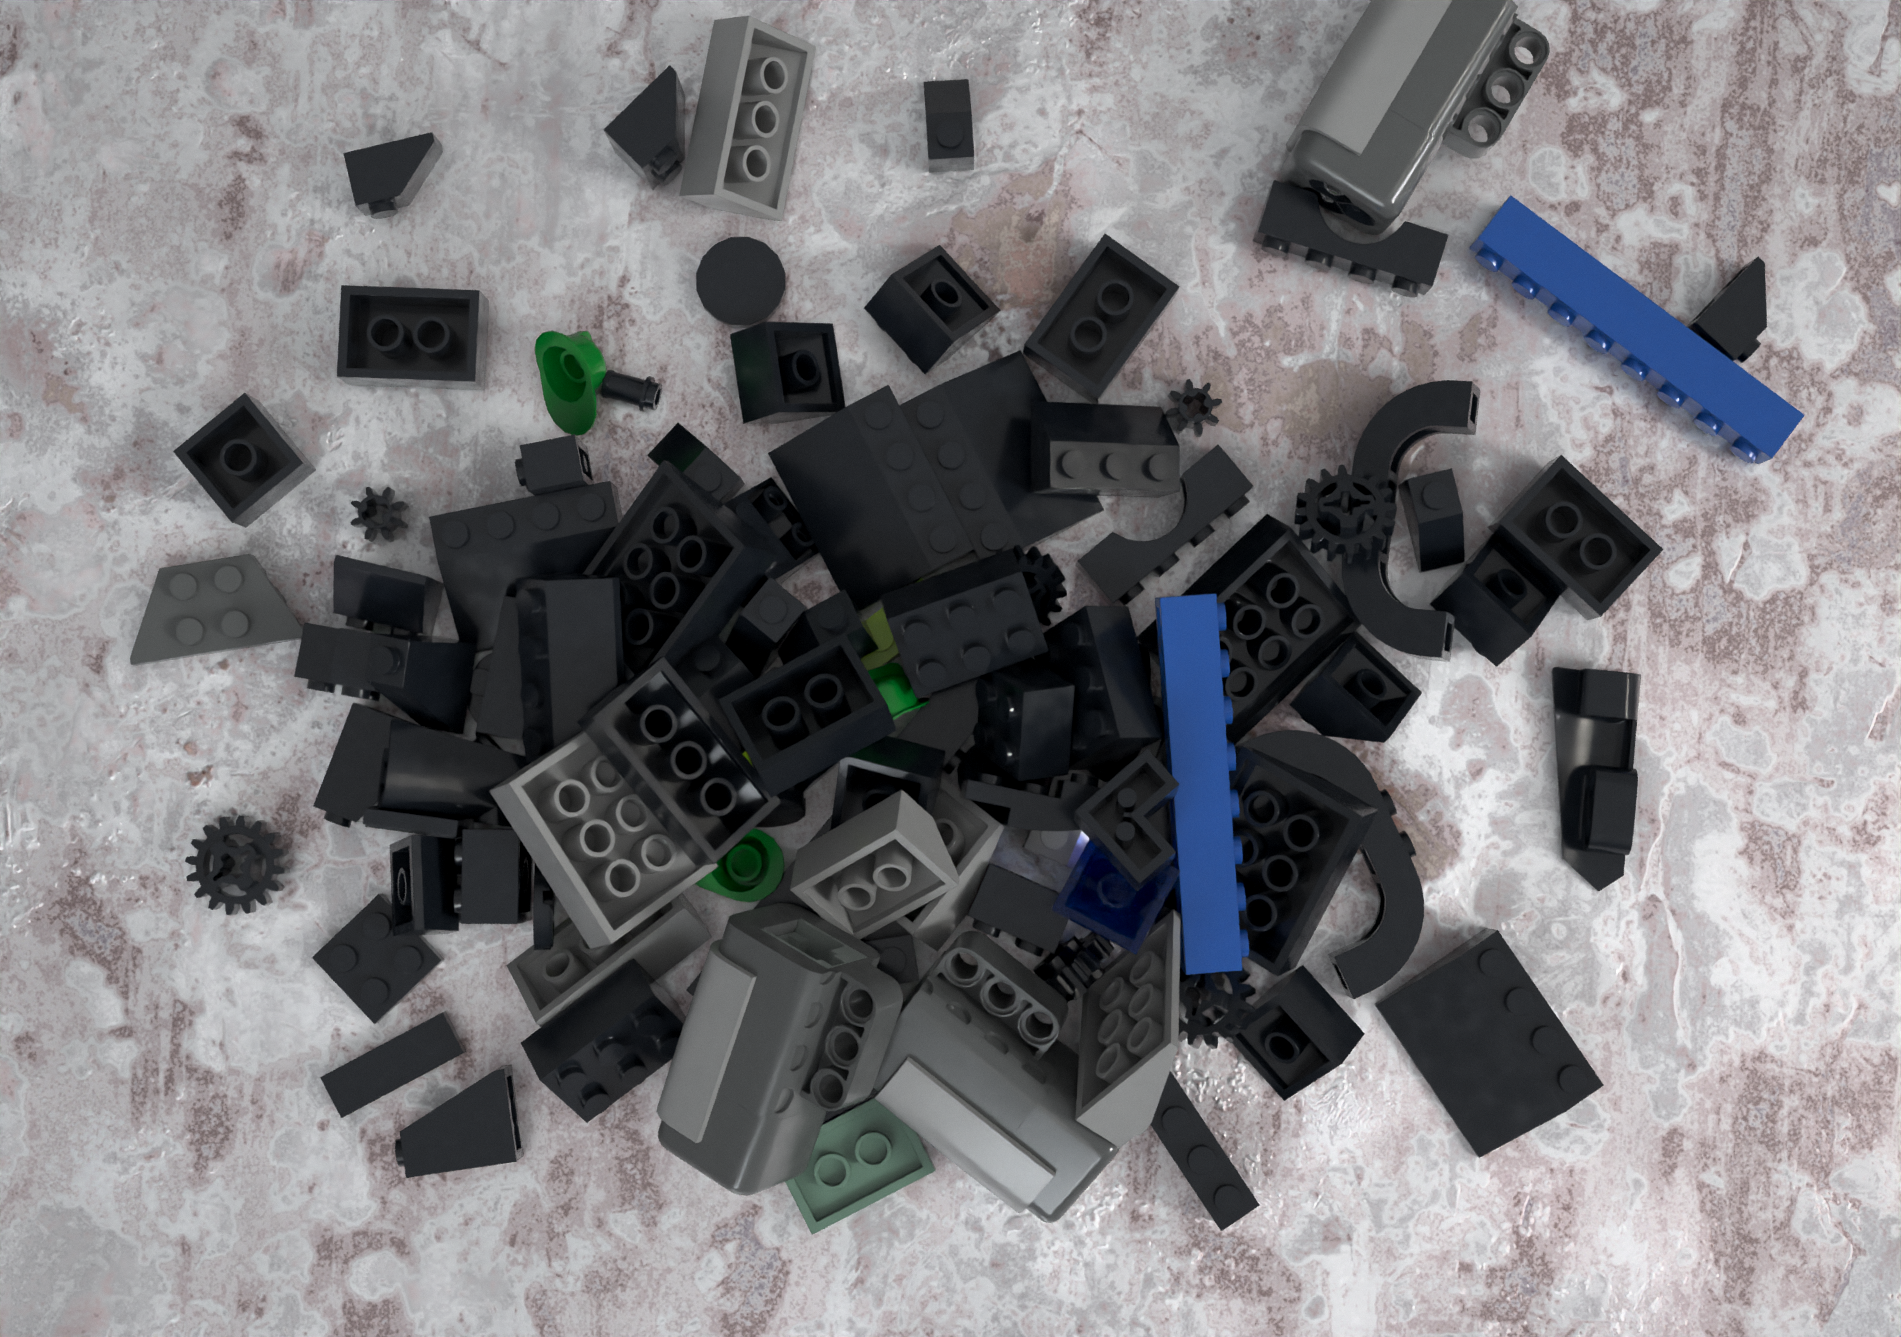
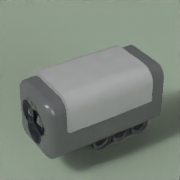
(1402, 90)
(773, 1046)
(993, 1080)

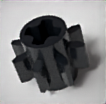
(1188, 396)
(391, 519)

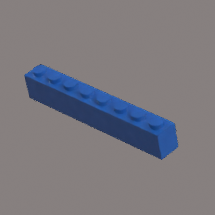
(1635, 332)
(1201, 762)

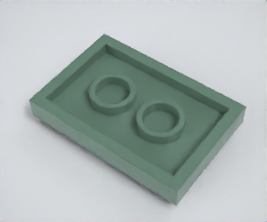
(857, 1163)

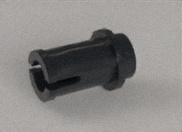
(632, 390)

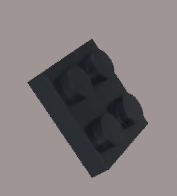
(373, 964)

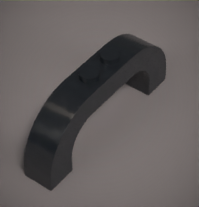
(1390, 434)
(1386, 852)

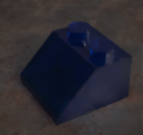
(1108, 905)

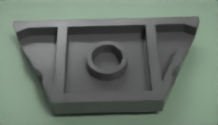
(212, 610)

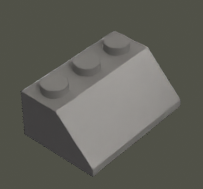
(875, 867)

